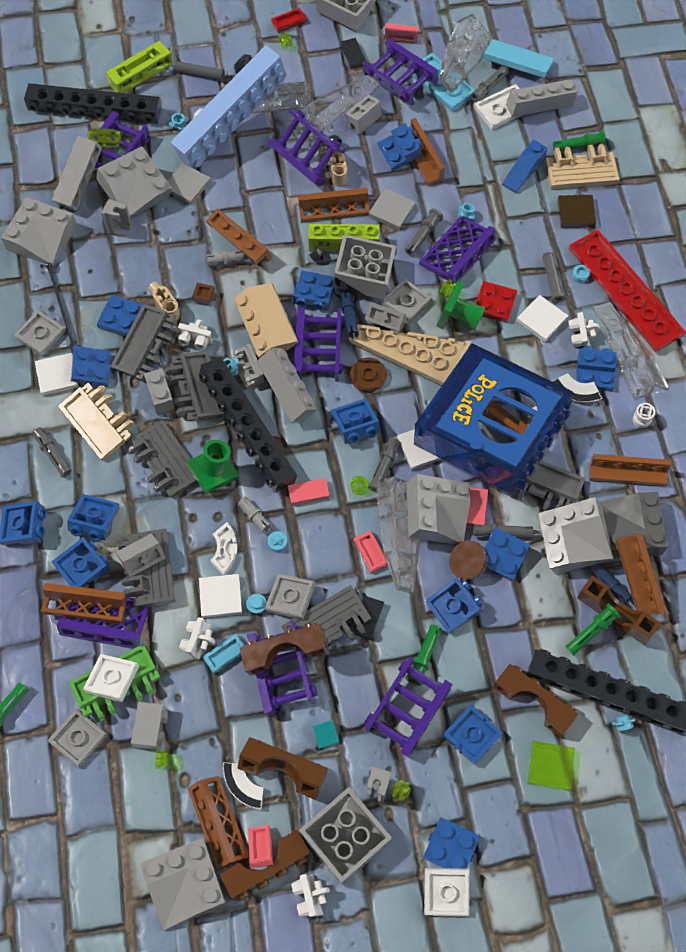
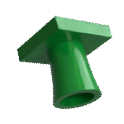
(461, 310)
(213, 467)

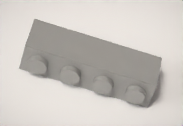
(541, 98)
(76, 173)
(287, 385)

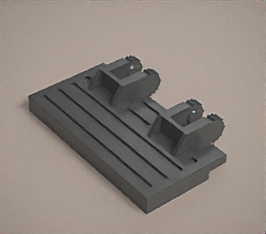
(144, 338)
(198, 398)
(167, 459)
(555, 481)
(156, 580)
(334, 614)

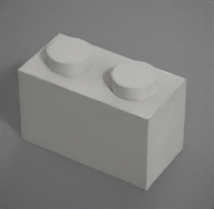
(159, 391)
(149, 726)

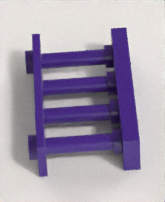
(403, 58)
(113, 122)
(291, 154)
(303, 335)
(266, 683)
(418, 725)

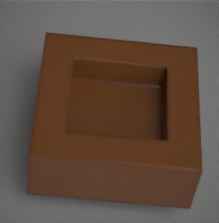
(203, 293)

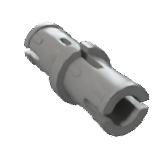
(224, 257)
(254, 514)

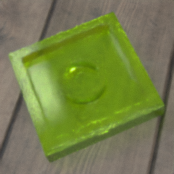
(551, 766)

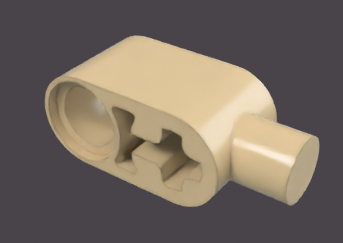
(339, 170)
(162, 293)

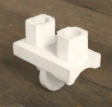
(580, 324)
(195, 332)
(199, 639)
(313, 894)

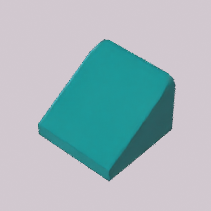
(325, 734)

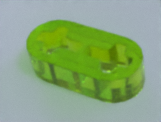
(104, 137)

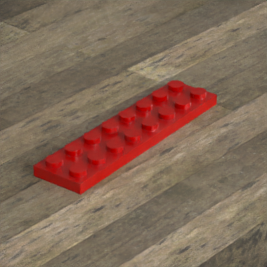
(627, 290)

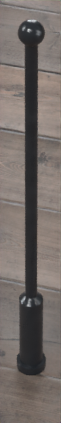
(48, 265)

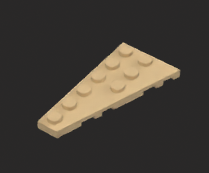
(414, 351)

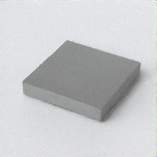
(187, 183)
(392, 209)
(407, 299)
(40, 333)
(290, 596)
(77, 738)

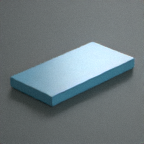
(518, 58)
(451, 101)

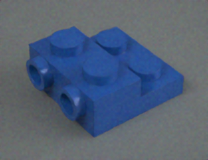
(400, 147)
(314, 290)
(596, 367)
(356, 421)
(92, 517)
(22, 523)
(81, 564)
(454, 604)

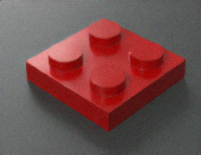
(497, 301)

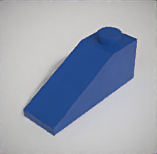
(525, 166)

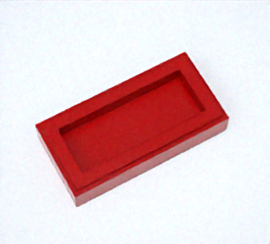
(288, 20)

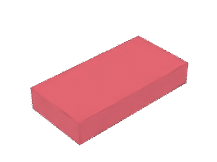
(401, 33)
(308, 491)
(477, 506)
(370, 551)
(260, 846)

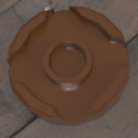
(368, 375)
(468, 560)

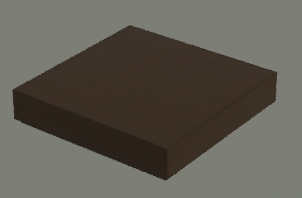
(576, 211)

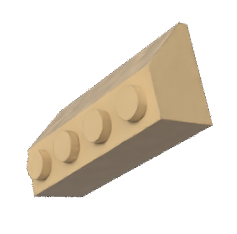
(265, 318)

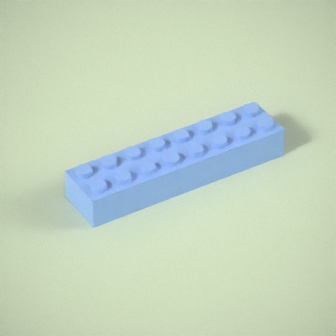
(229, 108)

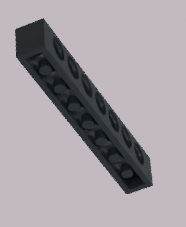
(92, 103)
(217, 370)
(600, 696)

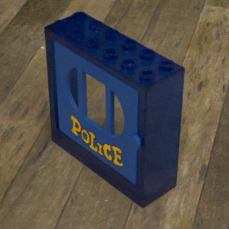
(452, 417)

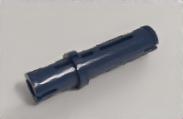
(348, 309)
(614, 585)

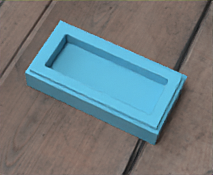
(224, 654)

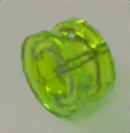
(285, 40)
(447, 288)
(358, 491)
(162, 759)

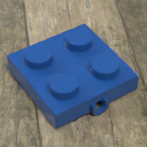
(118, 315)
(90, 366)
(505, 553)
(472, 734)
(451, 845)

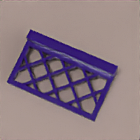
(470, 255)
(105, 634)

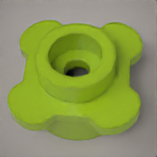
(400, 790)

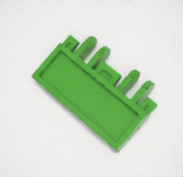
(145, 669)

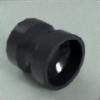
(341, 287)

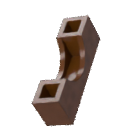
(635, 623)
(259, 655)
(557, 714)
(261, 757)
(241, 880)

